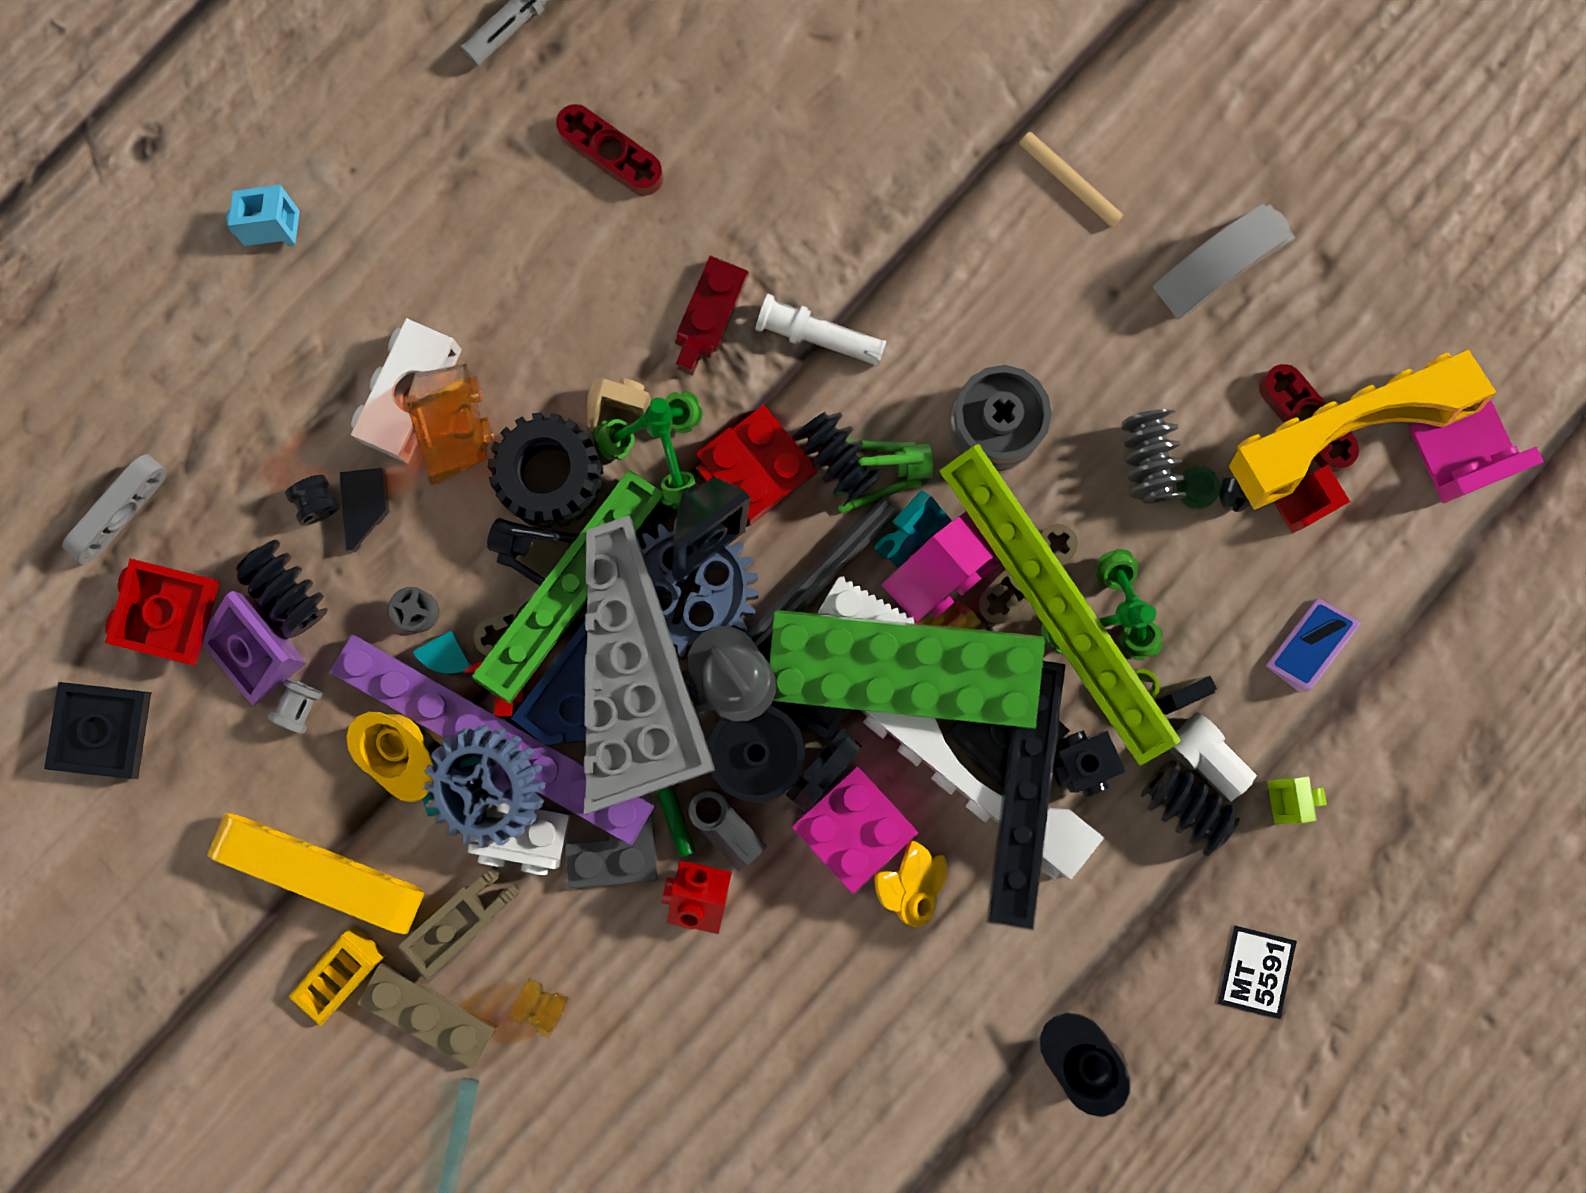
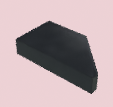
(363, 503)
(1186, 695)

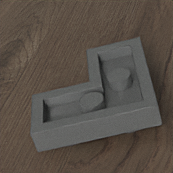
(613, 859)

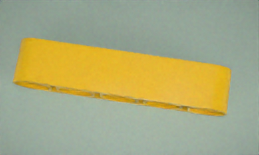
(316, 873)

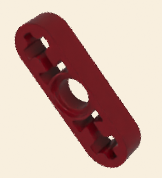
(579, 141)
(1312, 399)

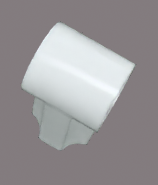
(1204, 751)

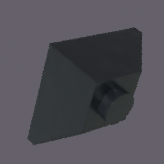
(706, 523)

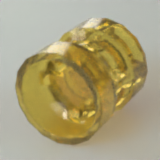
(548, 1013)

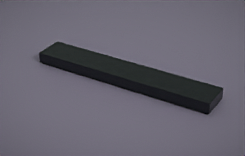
(1026, 809)

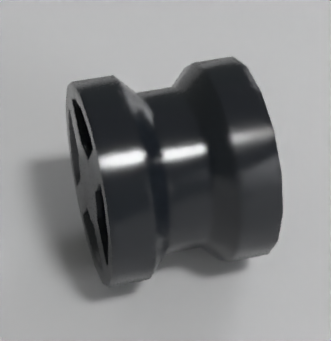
(312, 499)

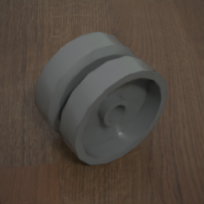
(1005, 393)

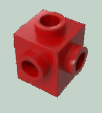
(697, 897)

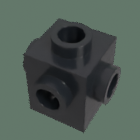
(1101, 759)

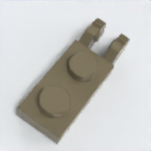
(454, 925)

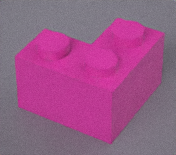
(945, 563)

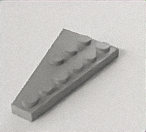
(636, 696)

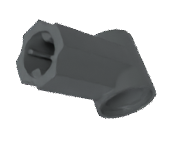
(728, 831)

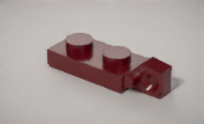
(709, 312)

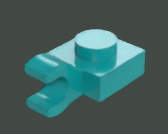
(916, 525)

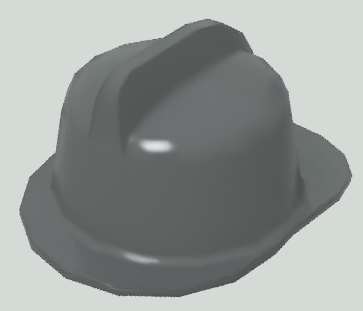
(731, 673)

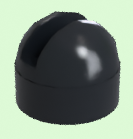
(1232, 495)

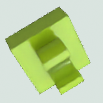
(1294, 800)

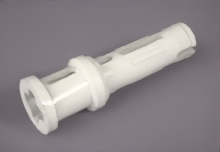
(800, 326)

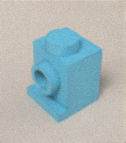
(263, 216)

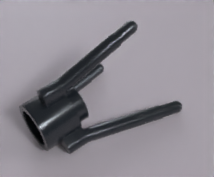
(515, 539)

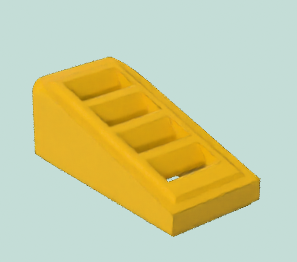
(354, 951)

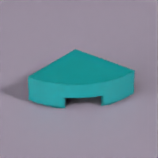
(444, 655)

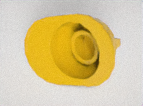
(391, 752)

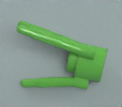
(909, 460)

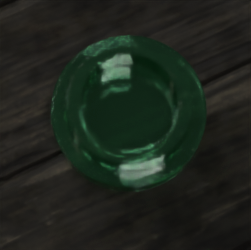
(1201, 487)

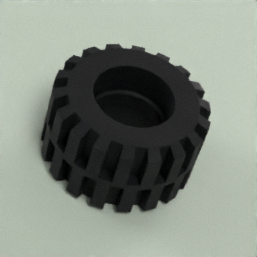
(526, 441)

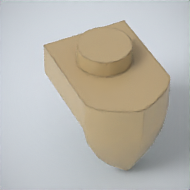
(625, 396)

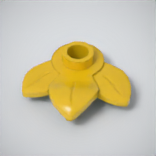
(915, 887)

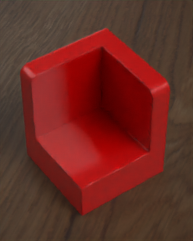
(1312, 499)

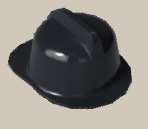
(1086, 1064)

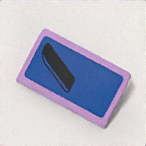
(1312, 645)

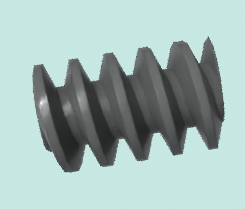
(1152, 456)

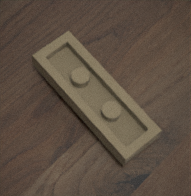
(427, 1015)

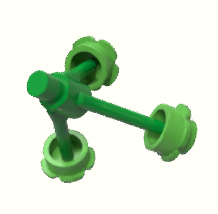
(678, 412)
(1140, 635)

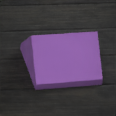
(250, 647)

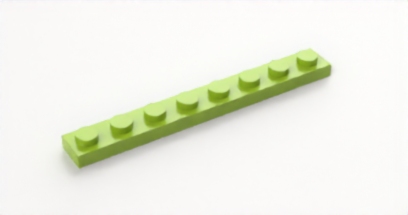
(1060, 605)

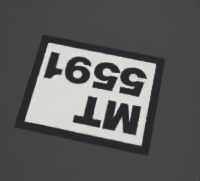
(1257, 972)

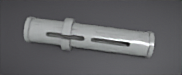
(480, 47)

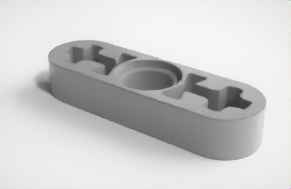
(114, 509)

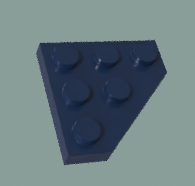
(557, 703)

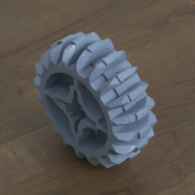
(454, 782)

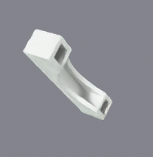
(1067, 836)

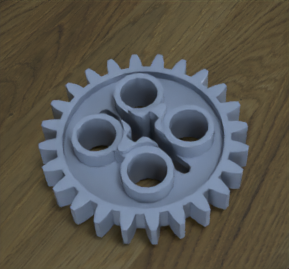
(725, 601)

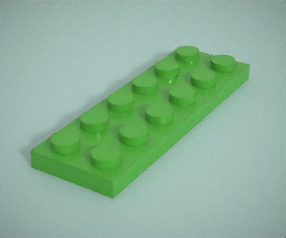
(907, 668)

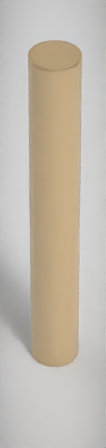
(1071, 179)

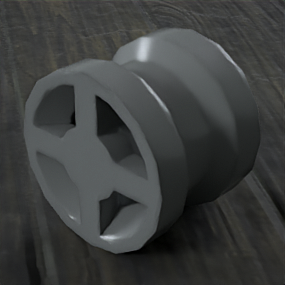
(405, 606)

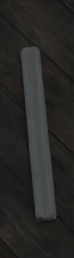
(826, 569)

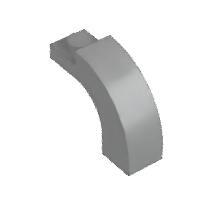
(1223, 259)

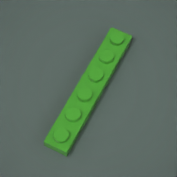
(559, 596)

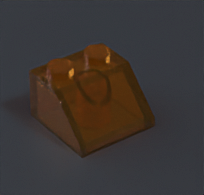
(448, 421)

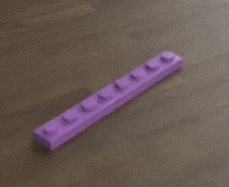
(449, 712)

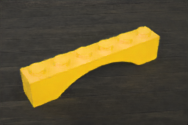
(1434, 396)

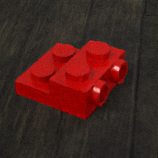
(758, 459)
(161, 611)

